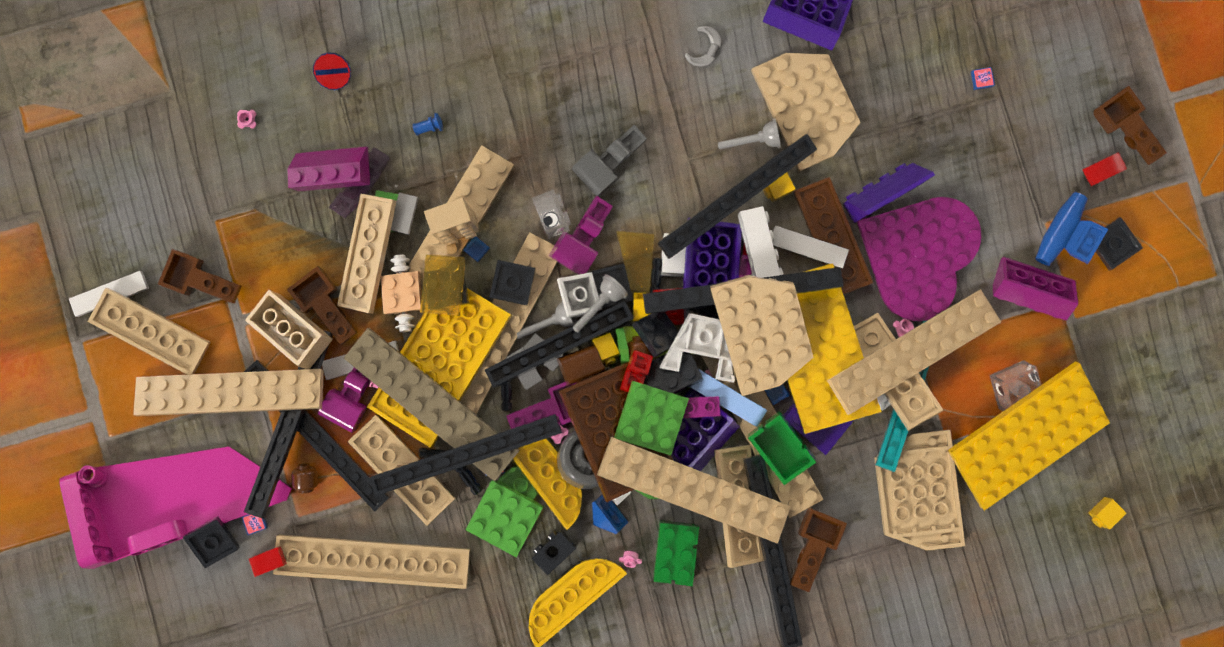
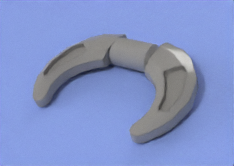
(706, 59)

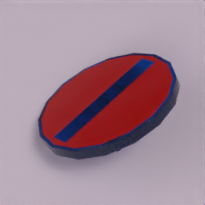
(332, 71)

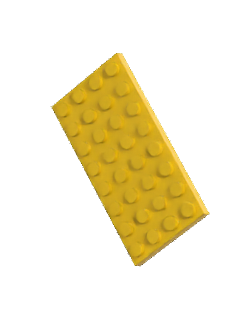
(834, 350)
(448, 352)
(1029, 436)

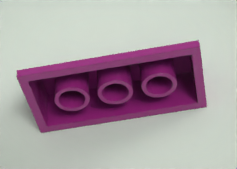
(329, 169)
(1035, 289)

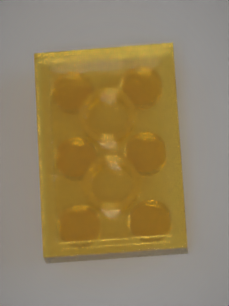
(442, 285)

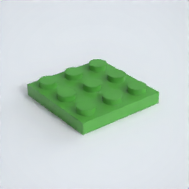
(651, 418)
(504, 517)

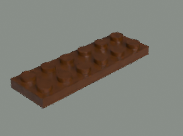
(829, 224)

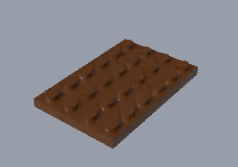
(595, 414)

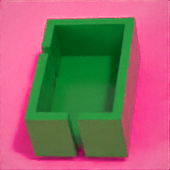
(781, 448)
(676, 552)

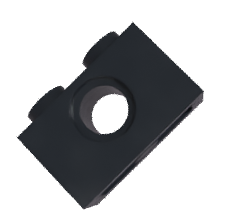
(550, 562)

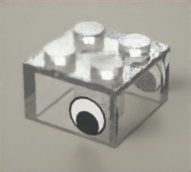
(550, 213)
(1014, 383)

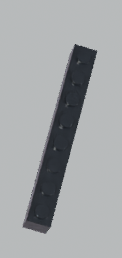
(558, 345)

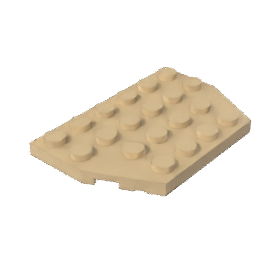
(809, 100)
(762, 331)
(922, 494)

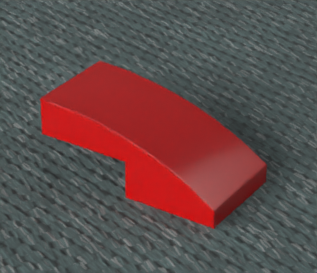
(1104, 169)
(636, 369)
(267, 561)

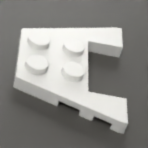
(702, 337)

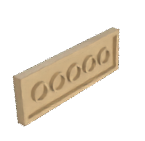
(367, 253)
(149, 331)
(911, 398)
(386, 451)
(740, 546)

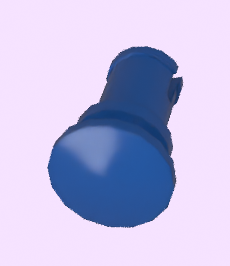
(428, 125)

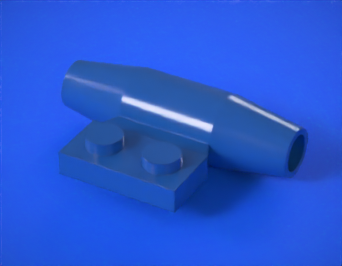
(1068, 232)

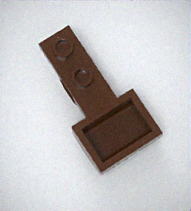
(1123, 112)
(184, 273)
(314, 293)
(581, 365)
(821, 532)

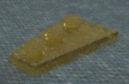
(637, 258)

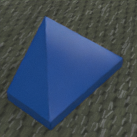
(607, 515)

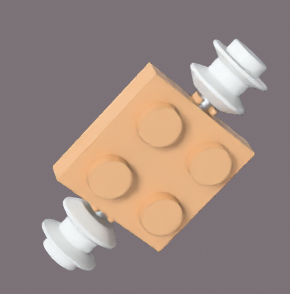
(401, 293)

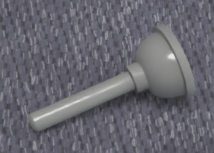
(769, 135)
(611, 291)
(558, 317)

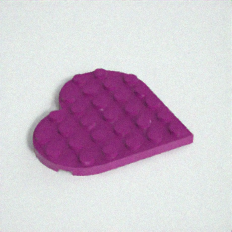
(918, 253)

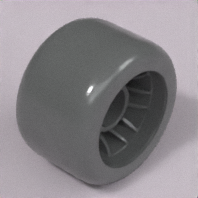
(573, 465)

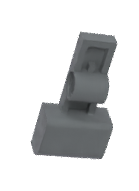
(598, 171)

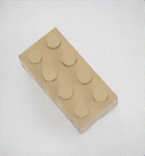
(452, 222)
(288, 329)

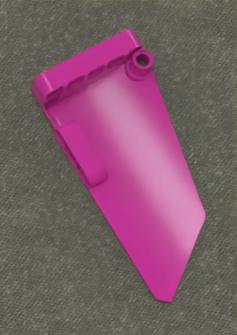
(155, 501)

